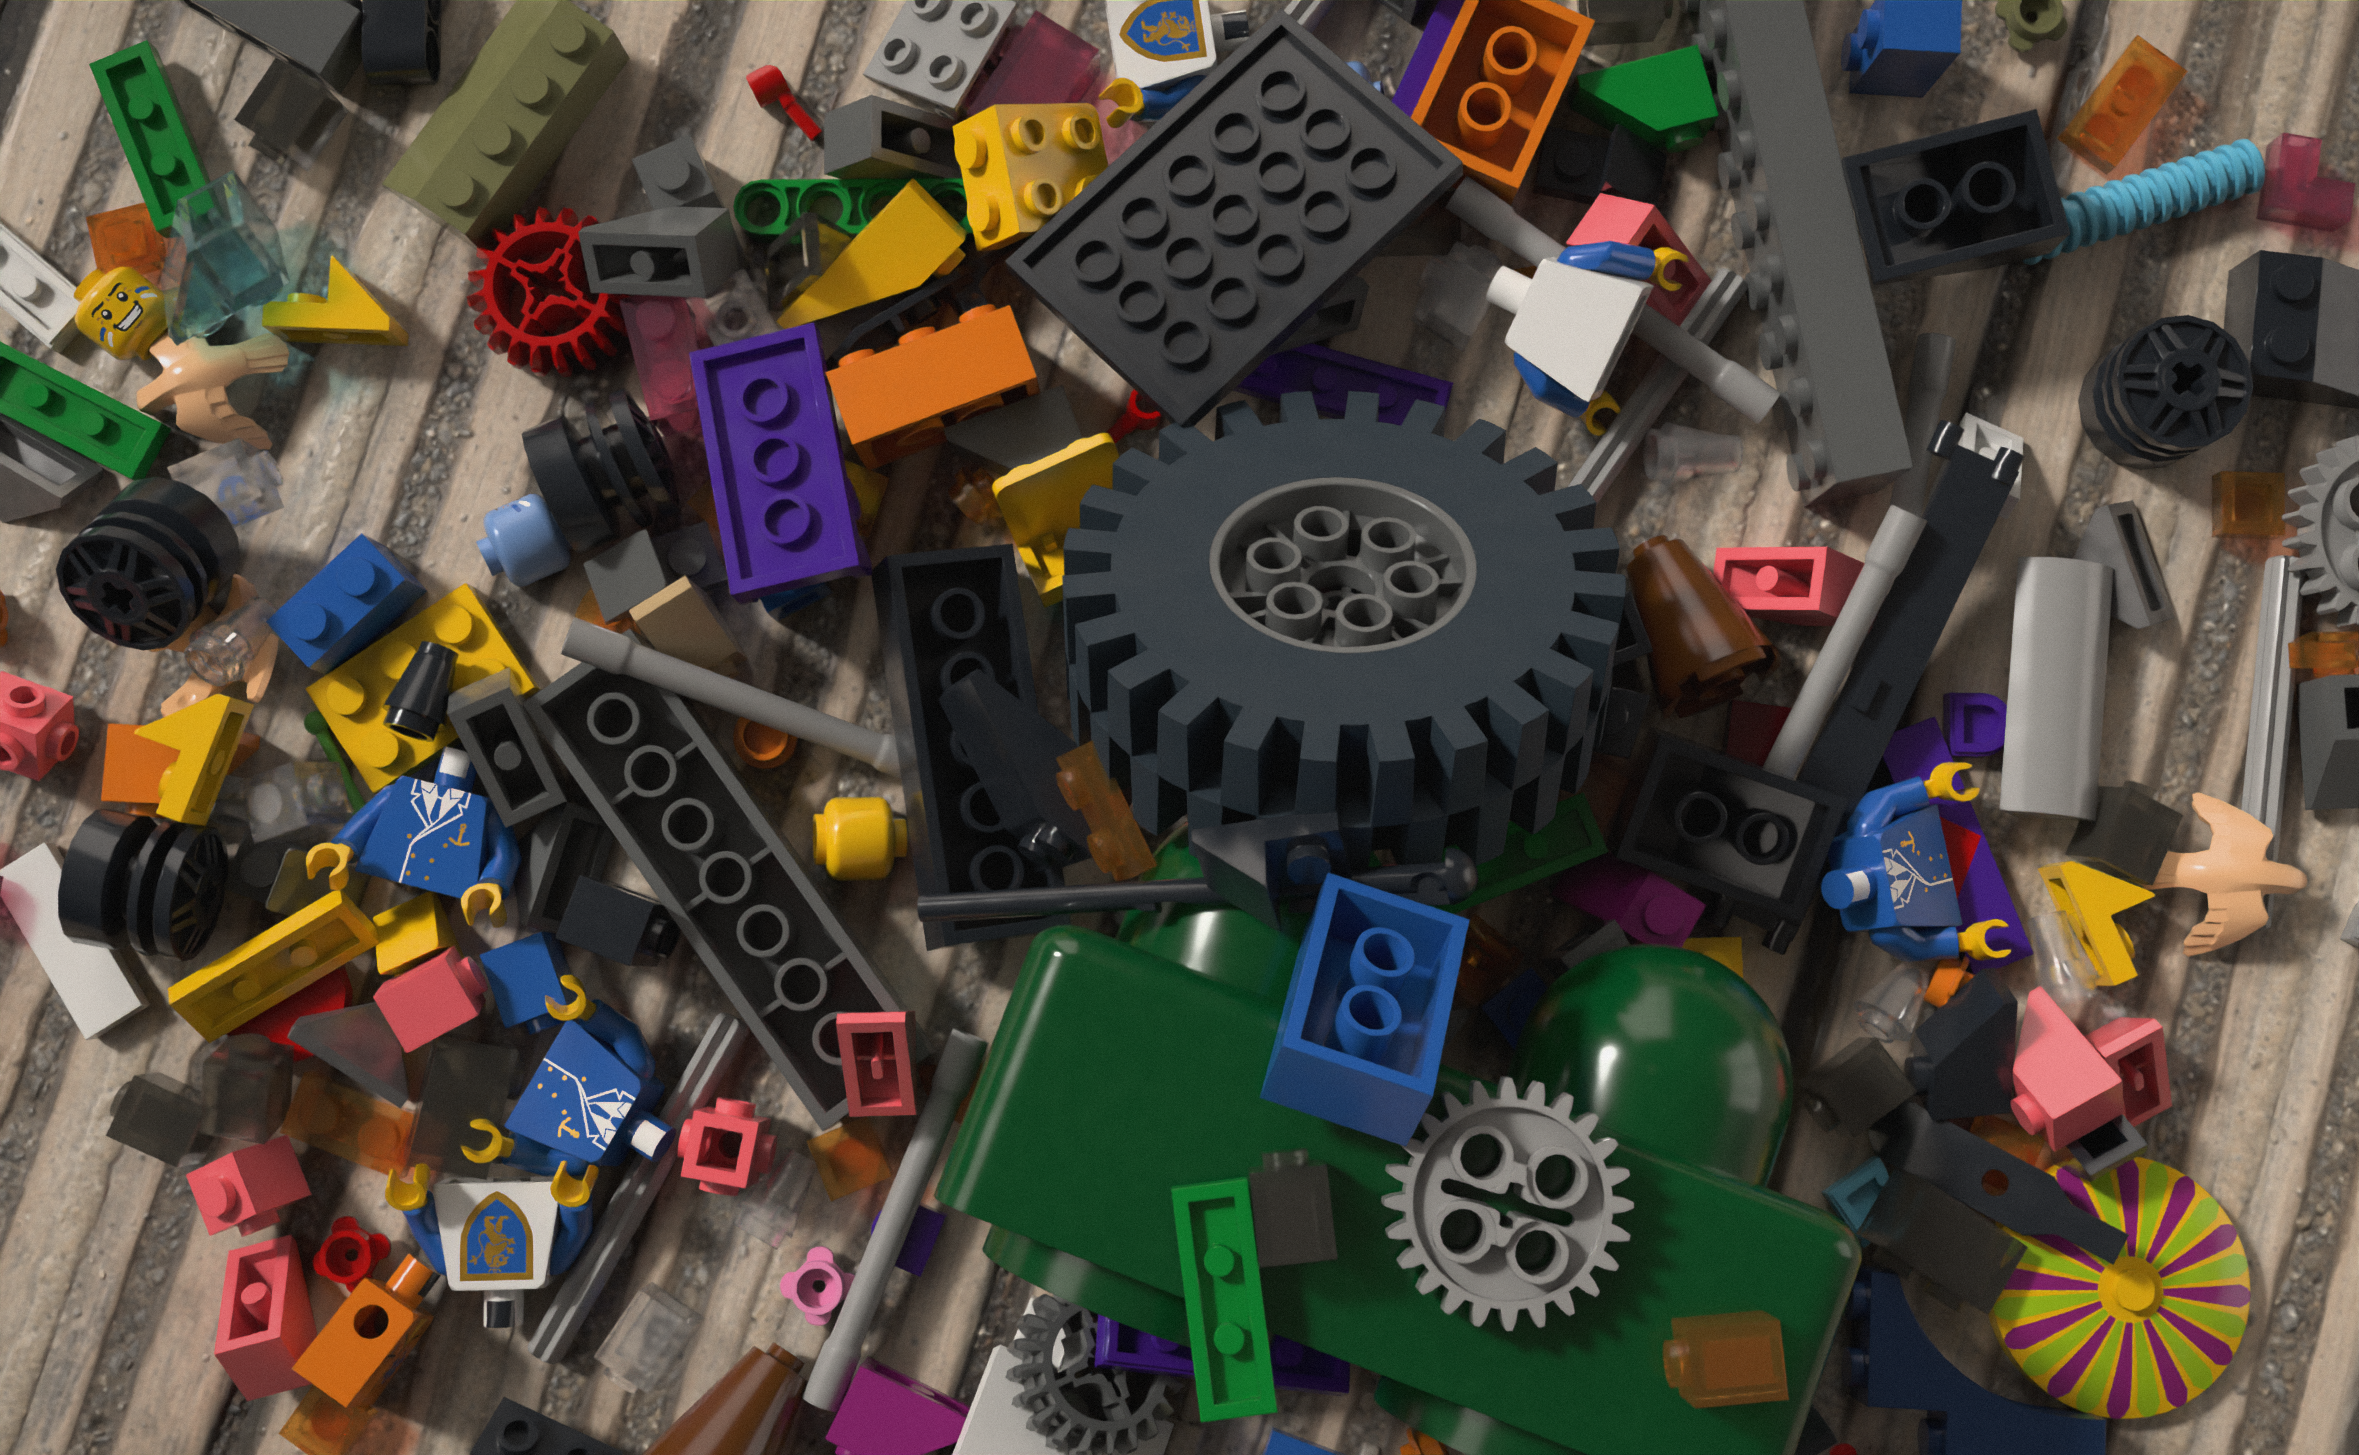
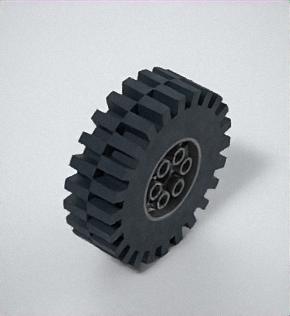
(1342, 628)

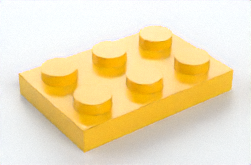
(357, 689)

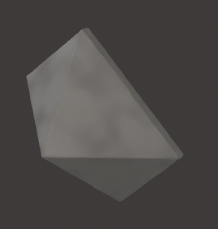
(38, 472)
(2119, 541)
(360, 1046)

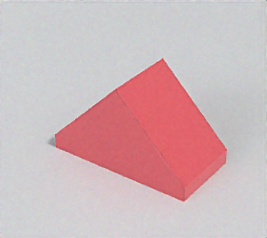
(2139, 1058)
(879, 1062)

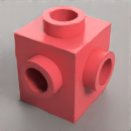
(34, 727)
(704, 1152)

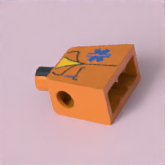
(350, 1355)

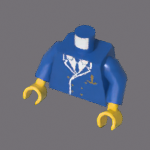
(431, 840)
(1897, 876)
(586, 1098)

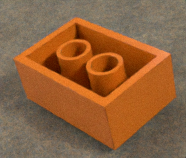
(1500, 86)
(933, 379)

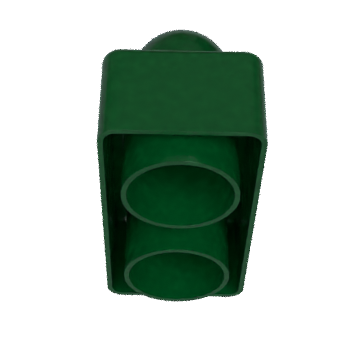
(1147, 1074)

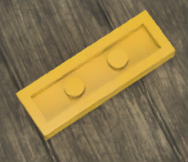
(273, 965)

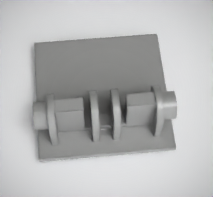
(941, 48)

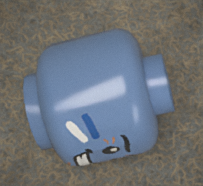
(524, 541)

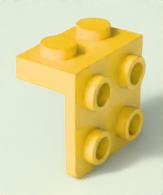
(1025, 166)
(1045, 501)

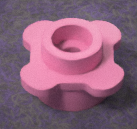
(800, 1288)

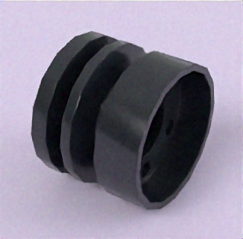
(2138, 415)
(604, 470)
(148, 563)
(142, 884)

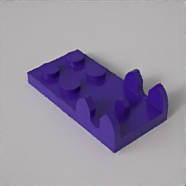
(777, 464)

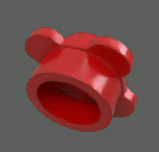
(333, 1258)

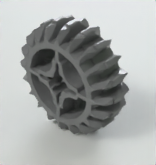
(1106, 1392)

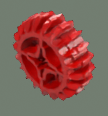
(543, 314)

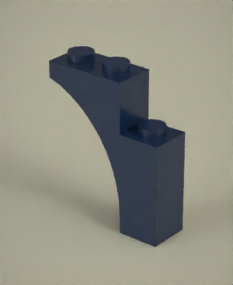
(1902, 1369)

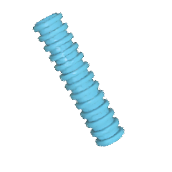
(2160, 194)

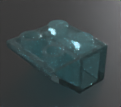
(219, 259)

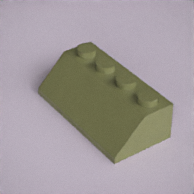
(508, 118)

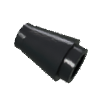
(422, 693)

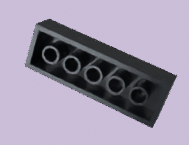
(936, 625)

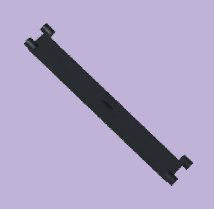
(1896, 646)

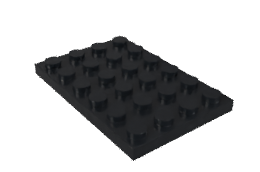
(1234, 219)

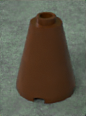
(1696, 630)
(743, 1411)

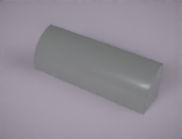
(2056, 689)

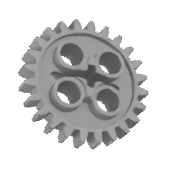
(2329, 530)
(1487, 1268)

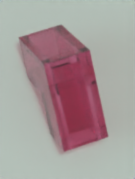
(2295, 193)

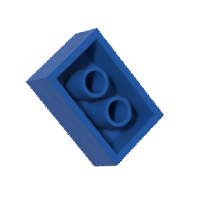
(1366, 1010)

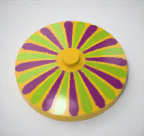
(2134, 1331)

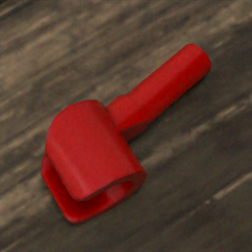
(769, 86)
(1133, 419)

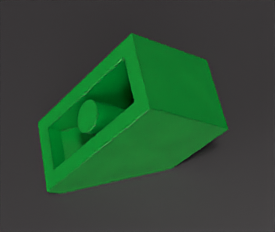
(1655, 97)

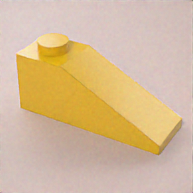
(889, 256)

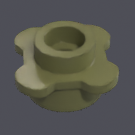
(2023, 34)

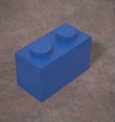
(1902, 46)
(346, 605)

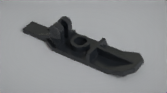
(956, 288)
(1958, 1163)

